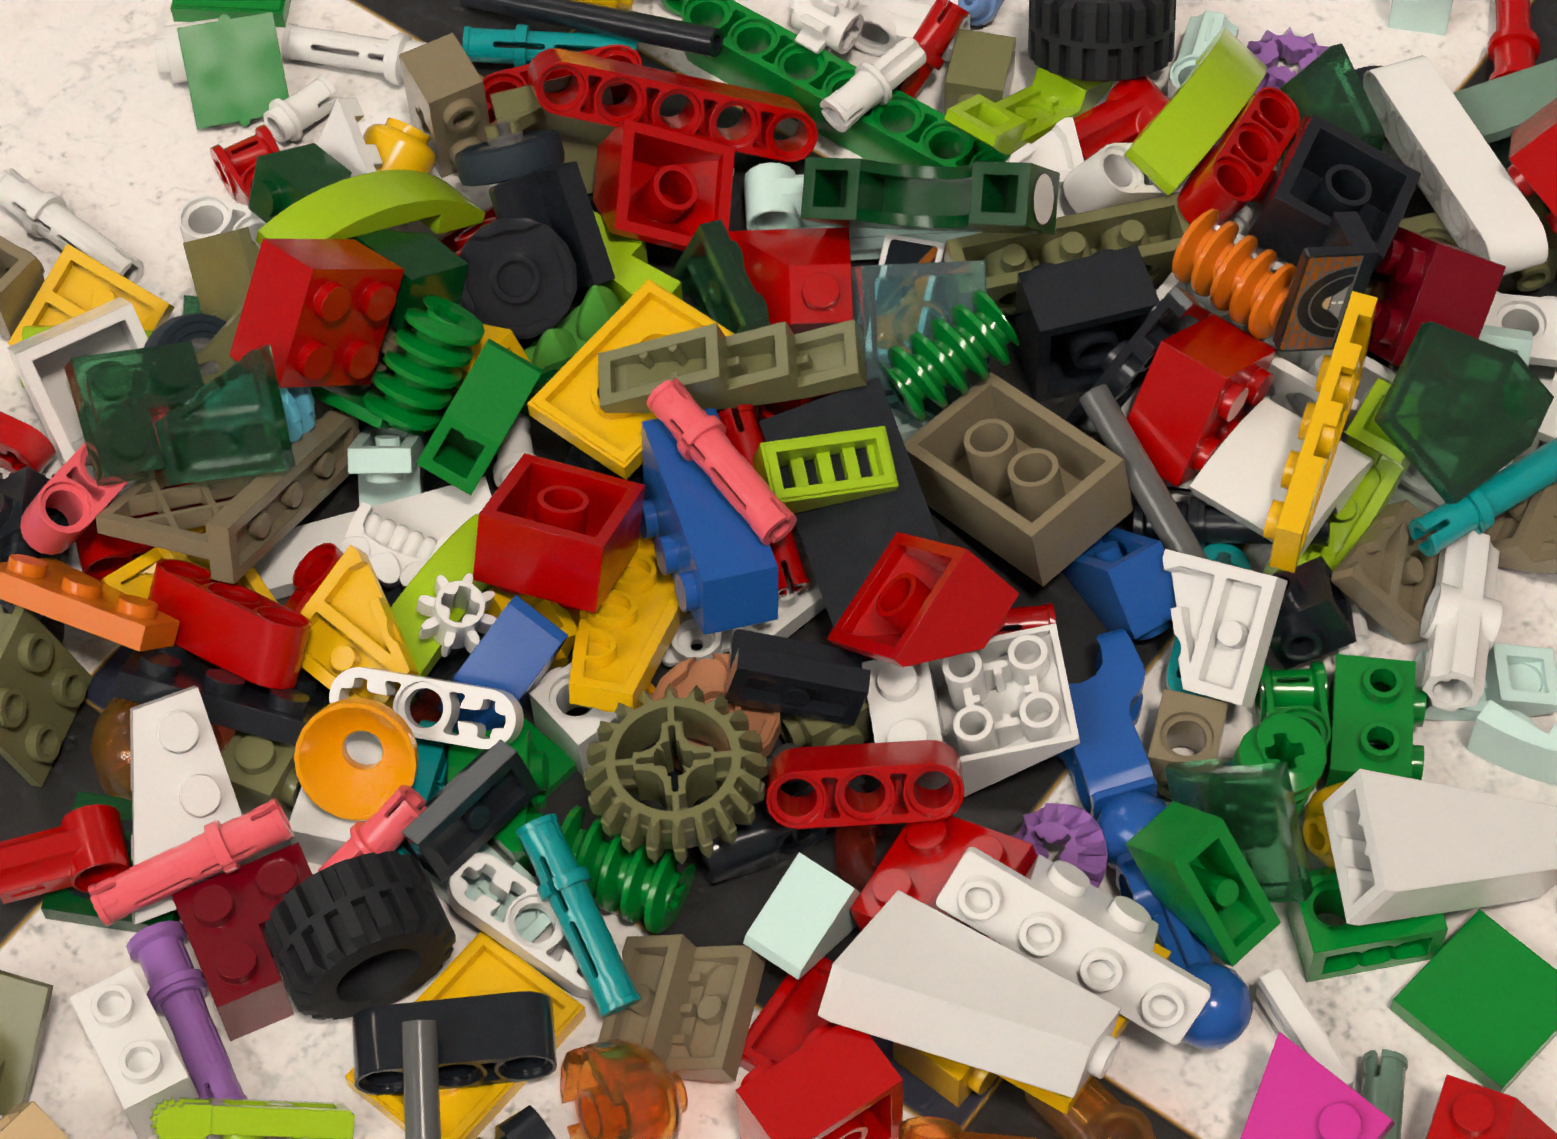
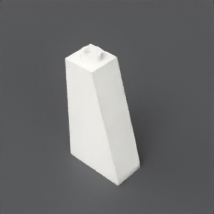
(1435, 847)
(968, 1000)

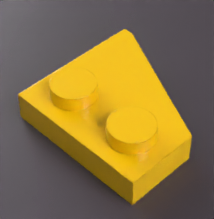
(81, 284)

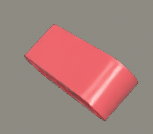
(75, 496)

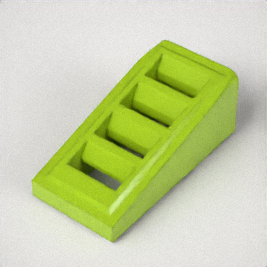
(828, 492)

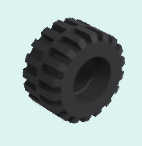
(1101, 37)
(359, 935)

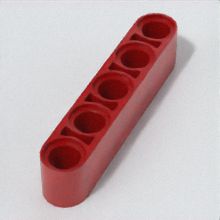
(652, 86)

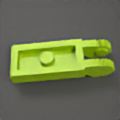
(251, 1119)

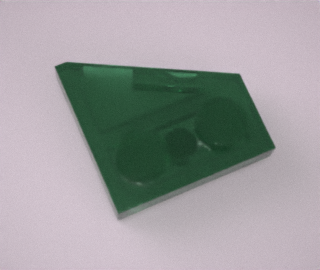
(716, 279)
(229, 426)

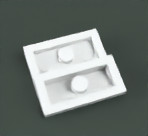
(1250, 464)

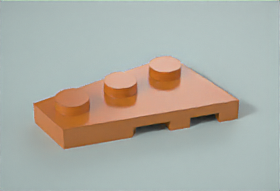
(85, 603)

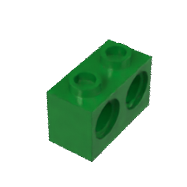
(1354, 949)

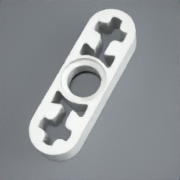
(476, 698)
(482, 910)

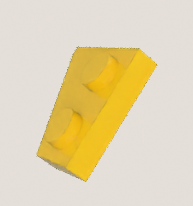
(354, 627)

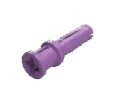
(179, 994)

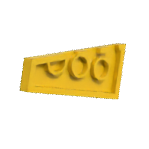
(1321, 430)
(626, 637)

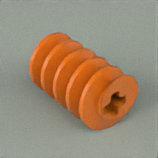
(1232, 274)

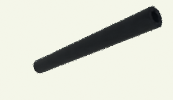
(611, 22)

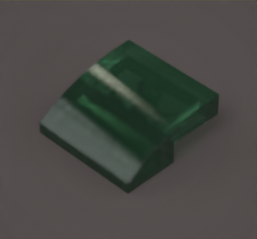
(1259, 813)

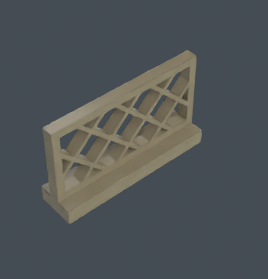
(250, 523)

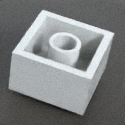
(43, 357)

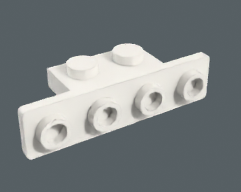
(1077, 934)

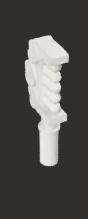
(391, 549)

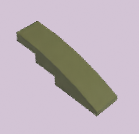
(735, 369)

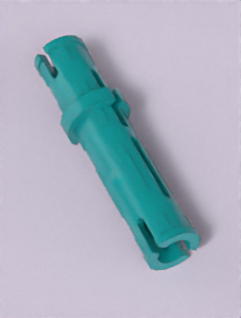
(482, 43)
(1487, 501)
(583, 926)

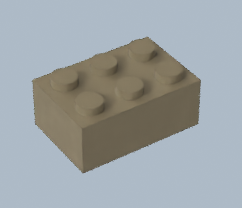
(1019, 478)

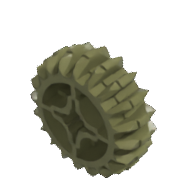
(624, 770)

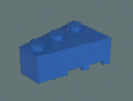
(703, 541)

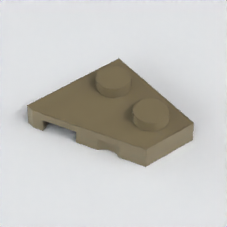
(1390, 573)

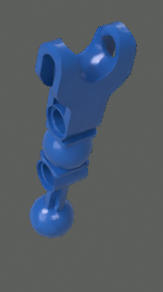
(1121, 795)

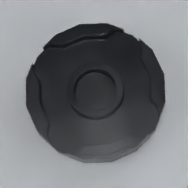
(518, 276)

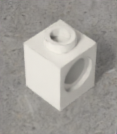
(570, 733)

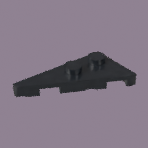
(1131, 359)

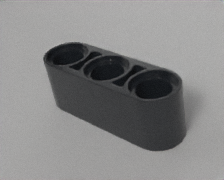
(478, 1041)

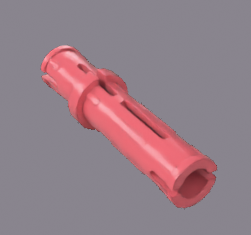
(704, 441)
(204, 855)

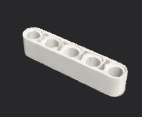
(1455, 164)

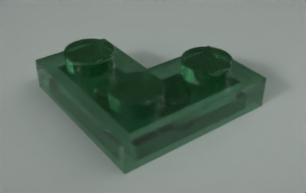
(116, 401)

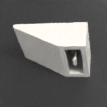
(992, 705)

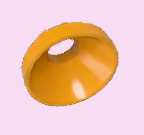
(337, 780)

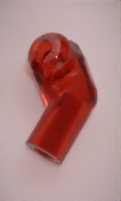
(856, 853)

